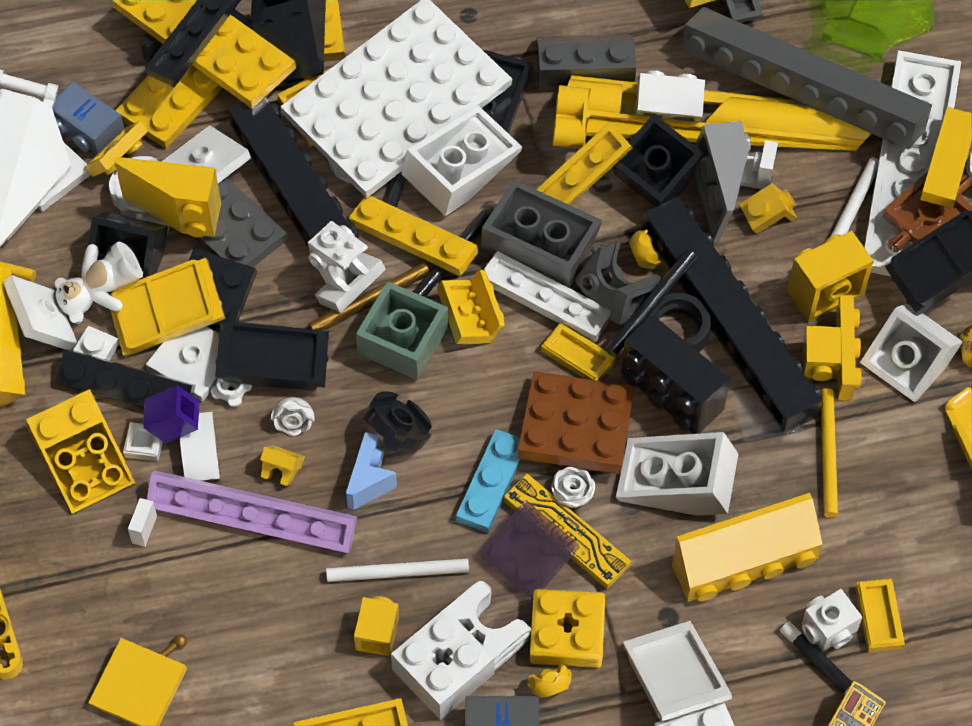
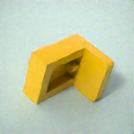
(768, 207)

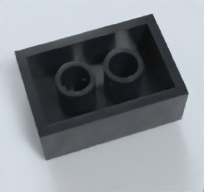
(674, 375)

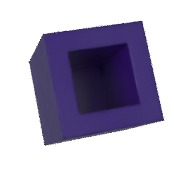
(171, 414)

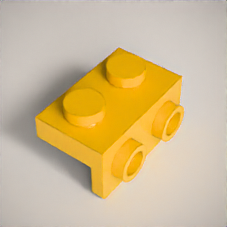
(472, 309)

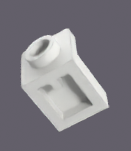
(759, 168)

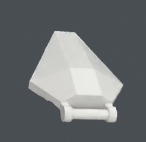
(30, 150)

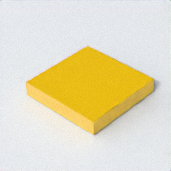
(137, 684)

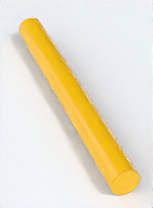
(829, 454)

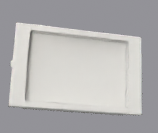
(676, 671)

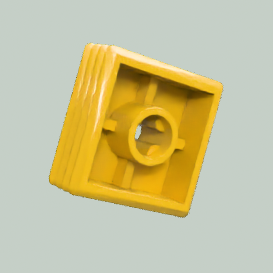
(577, 648)

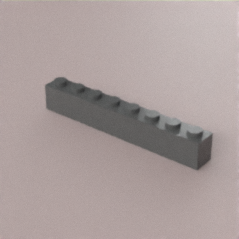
(806, 77)

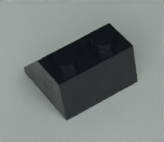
(658, 162)
(141, 236)

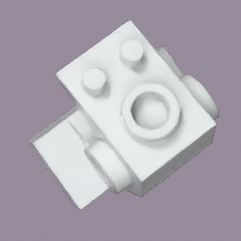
(339, 259)

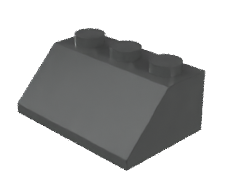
(584, 56)
(540, 232)

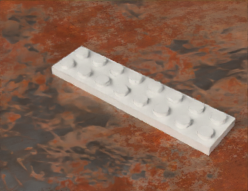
(898, 167)

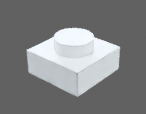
(97, 343)

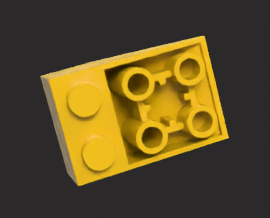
(79, 451)

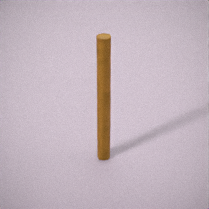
(368, 298)

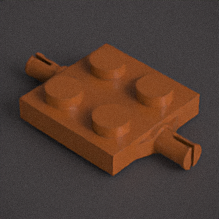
(917, 217)

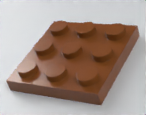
(576, 422)

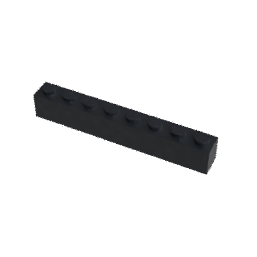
(734, 317)

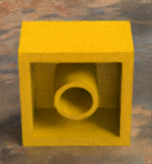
(827, 272)

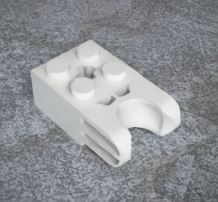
(462, 642)

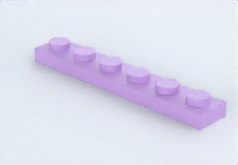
(252, 511)

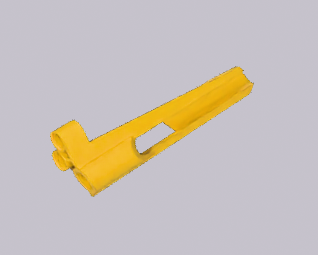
(592, 103)

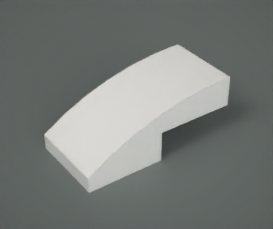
(200, 451)

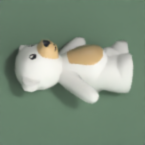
(98, 278)

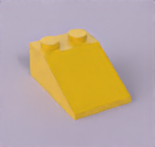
(173, 193)

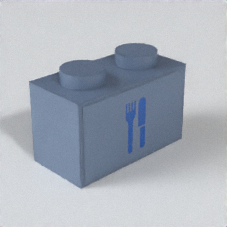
(86, 119)

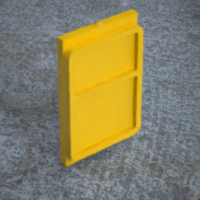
(166, 306)

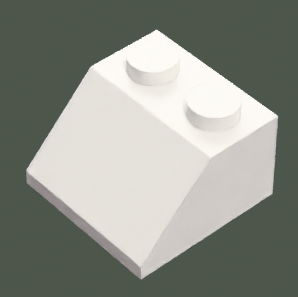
(910, 351)

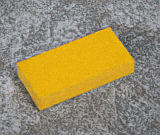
(577, 353)
(880, 615)

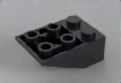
(296, 30)

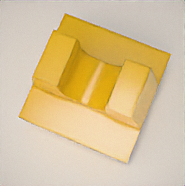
(283, 459)

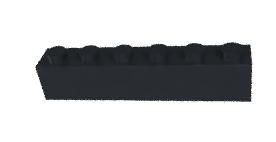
(286, 168)

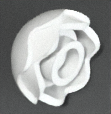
(292, 416)
(575, 478)

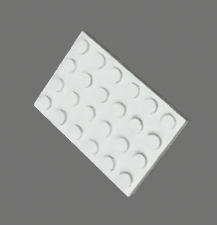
(394, 95)

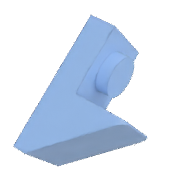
(368, 478)

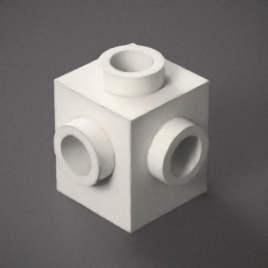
(830, 620)

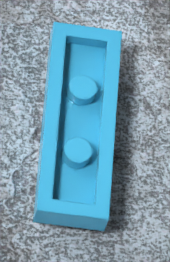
(490, 482)

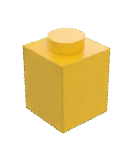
(822, 352)
(376, 626)

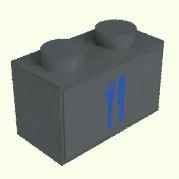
(501, 710)

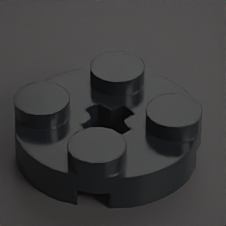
(397, 422)

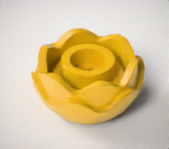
(643, 250)
(550, 681)

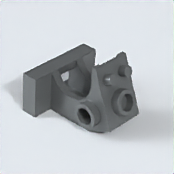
(616, 292)

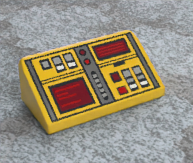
(858, 707)

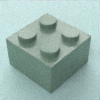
(402, 330)

